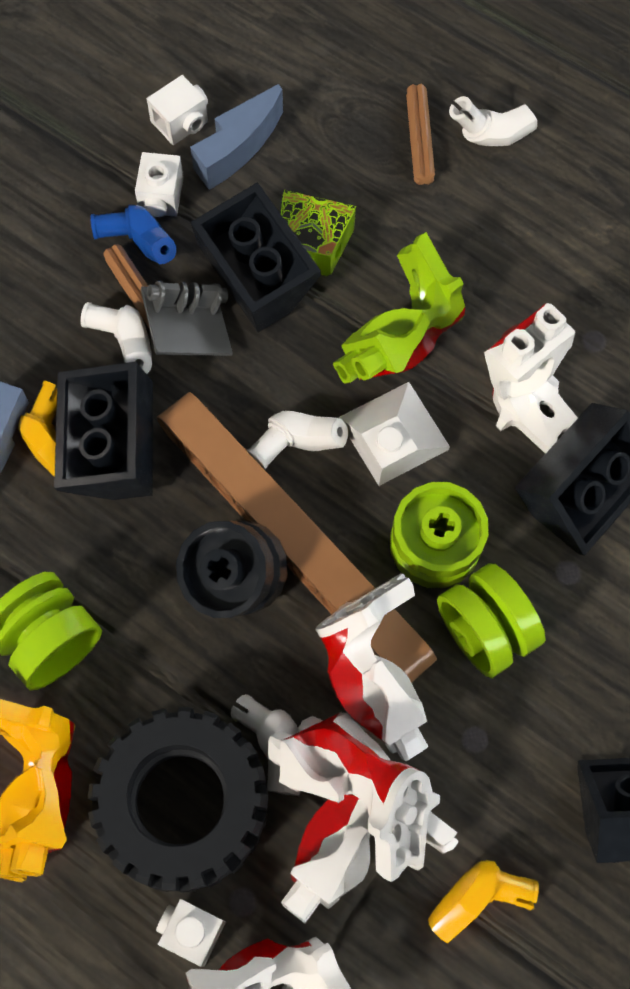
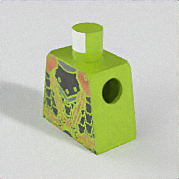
(320, 226)

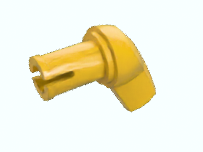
(38, 429)
(474, 892)

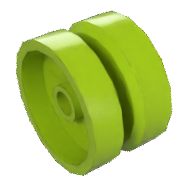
(444, 511)
(491, 620)

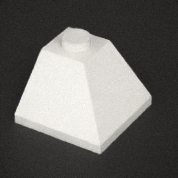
(394, 433)

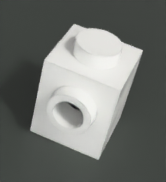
(178, 109)
(159, 184)
(189, 932)

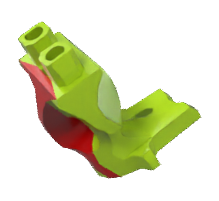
(406, 336)

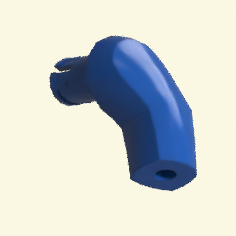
(139, 225)

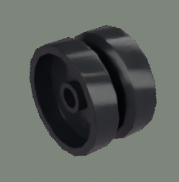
(231, 568)

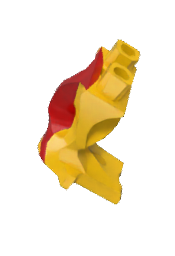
(38, 799)

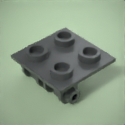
(187, 318)

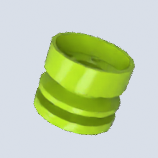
(44, 630)

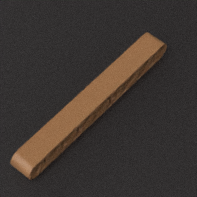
(308, 550)

